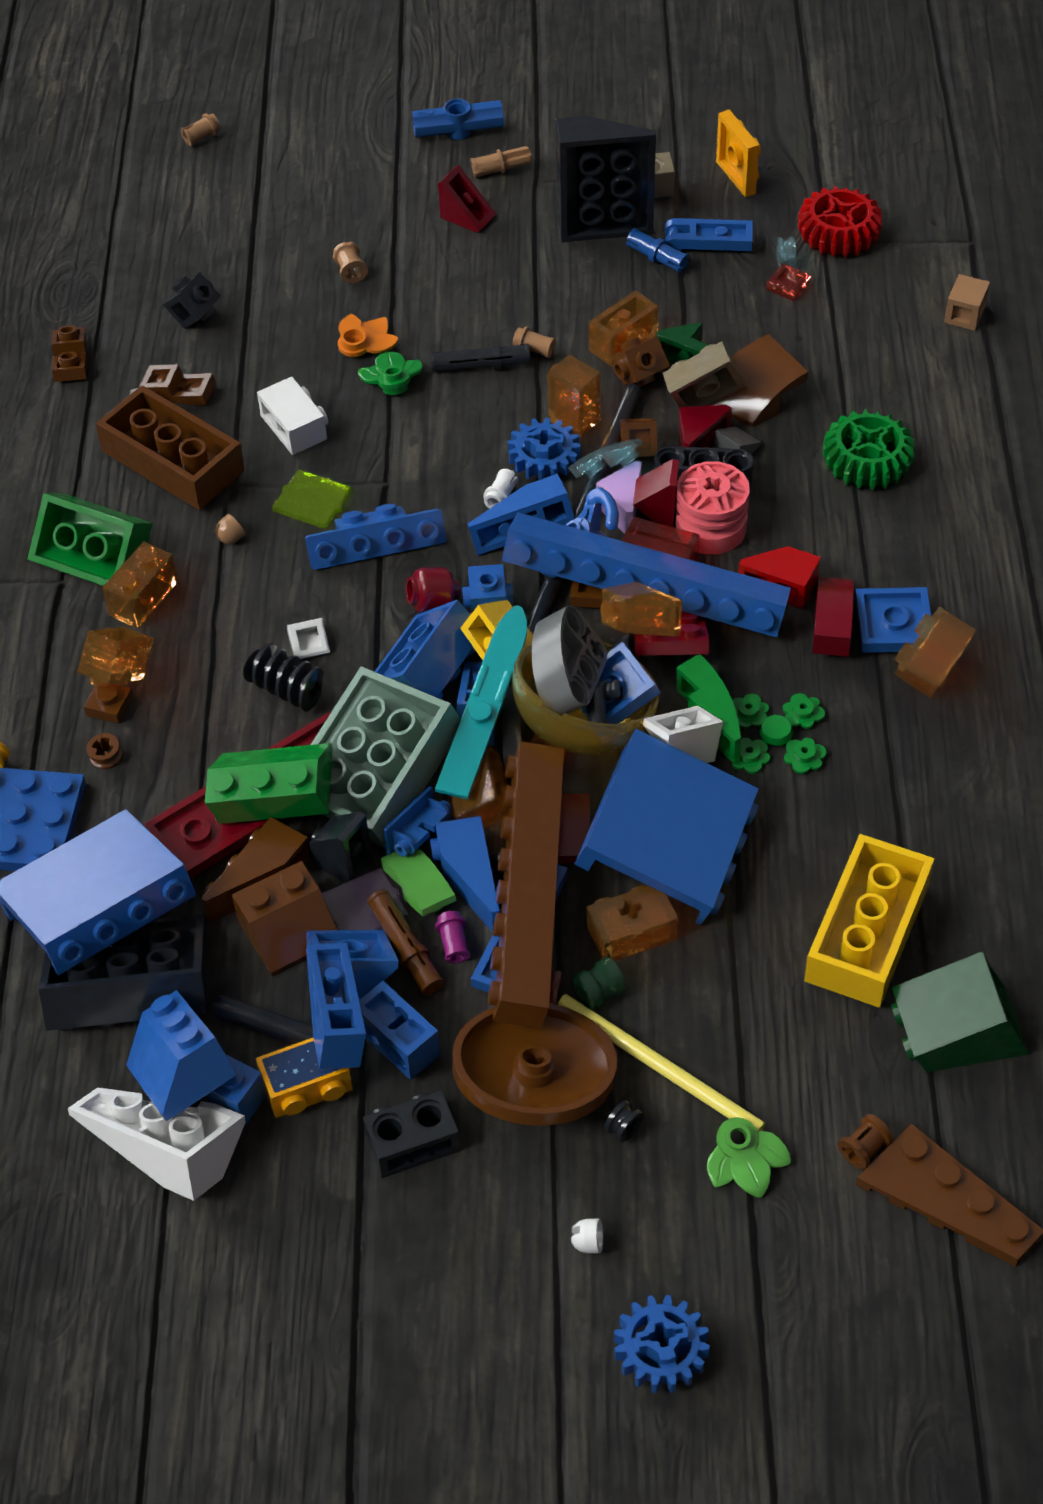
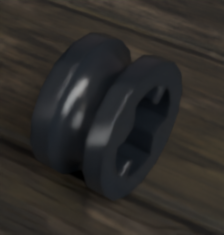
(624, 1121)

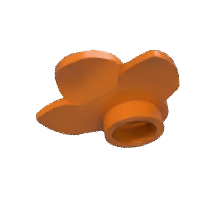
(364, 337)

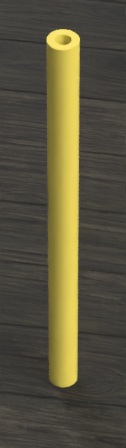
(664, 1066)

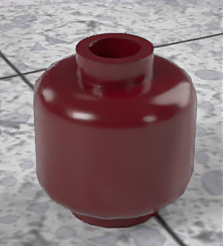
(431, 588)

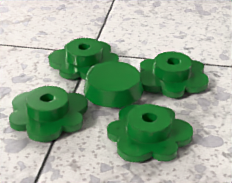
(778, 731)

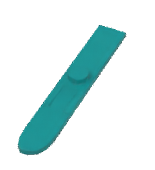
(483, 706)

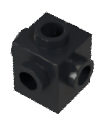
(192, 299)

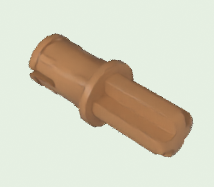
(501, 161)

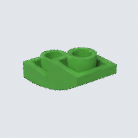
(420, 881)

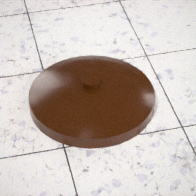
(535, 1072)

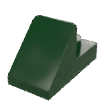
(681, 341)

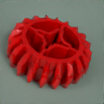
(840, 221)

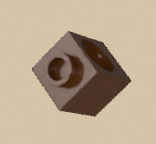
(642, 429)

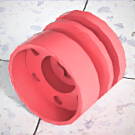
(714, 505)

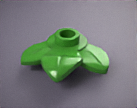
(748, 1162)

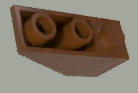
(267, 852)

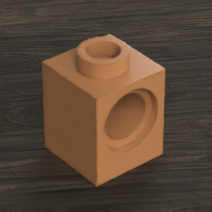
(967, 302)

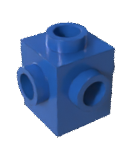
(480, 593)

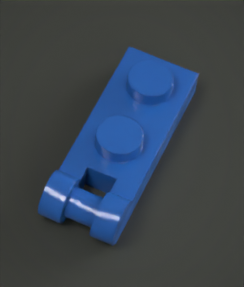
(709, 234)

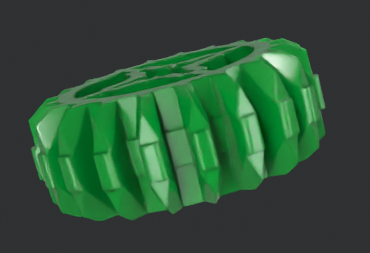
(868, 458)

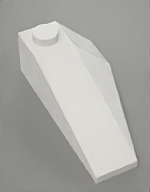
(179, 1154)

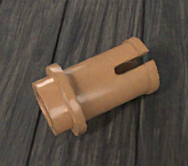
(201, 129)
(537, 343)

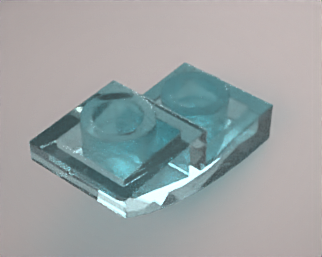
(619, 452)

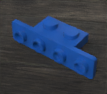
(374, 535)

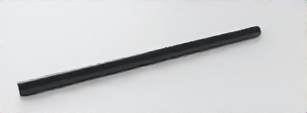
(552, 586)

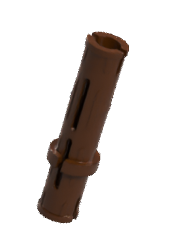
(412, 953)

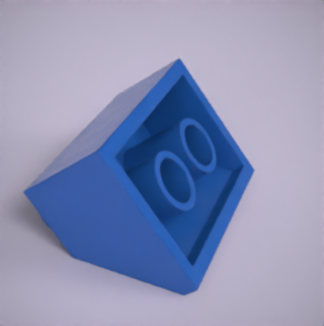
(430, 650)
(176, 1056)

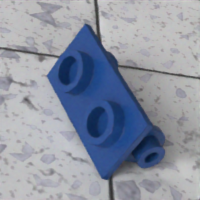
(406, 831)

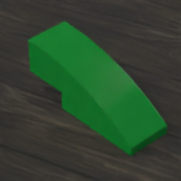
(704, 688)

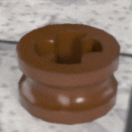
(100, 742)

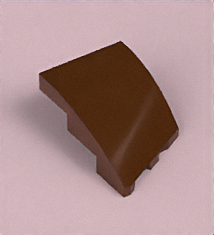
(767, 374)

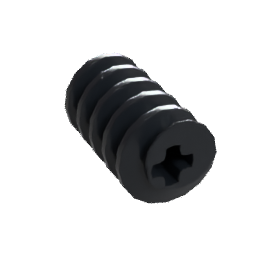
(284, 676)

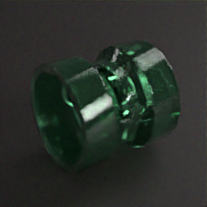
(599, 983)

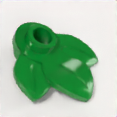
(391, 372)

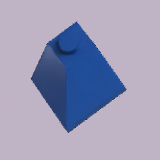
(369, 954)

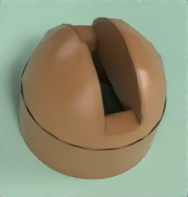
(229, 530)

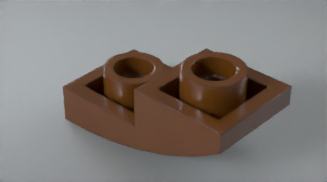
(69, 353)

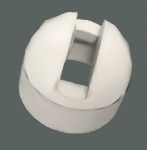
(588, 1236)

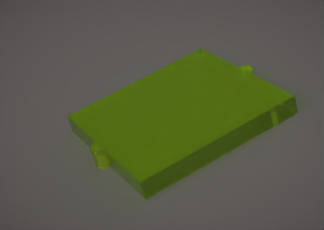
(311, 498)

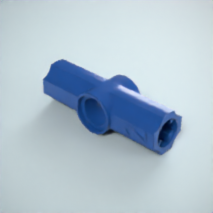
(457, 119)

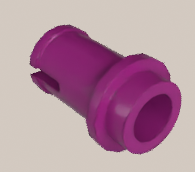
(451, 928)

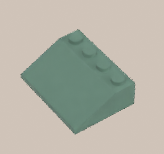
(384, 747)

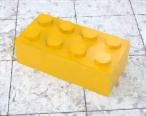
(869, 920)

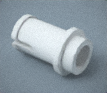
(500, 488)

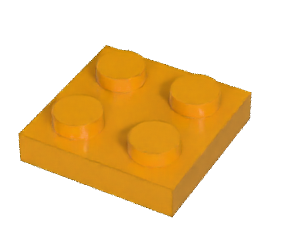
(737, 153)

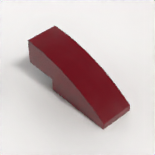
(833, 616)

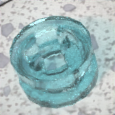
(785, 251)

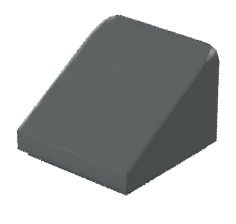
(735, 439)

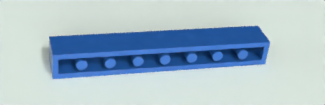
(612, 562)

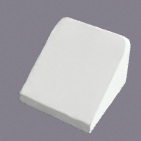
(308, 638)

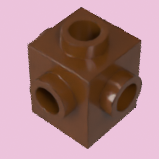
(639, 360)

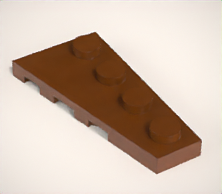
(934, 1184)

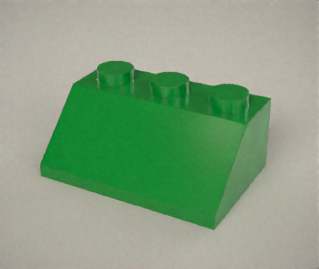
(84, 537)
(270, 783)

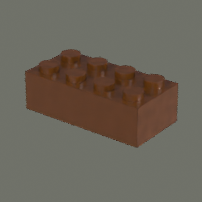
(170, 447)

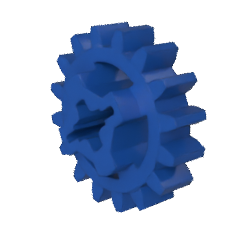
(543, 448)
(676, 1331)

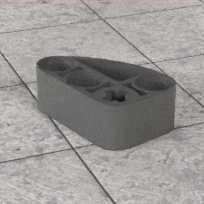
(566, 660)

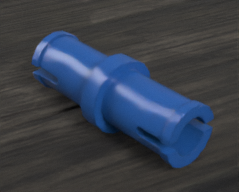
(657, 250)

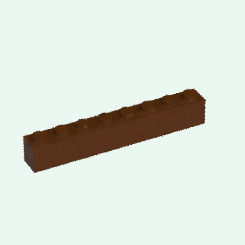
(528, 886)

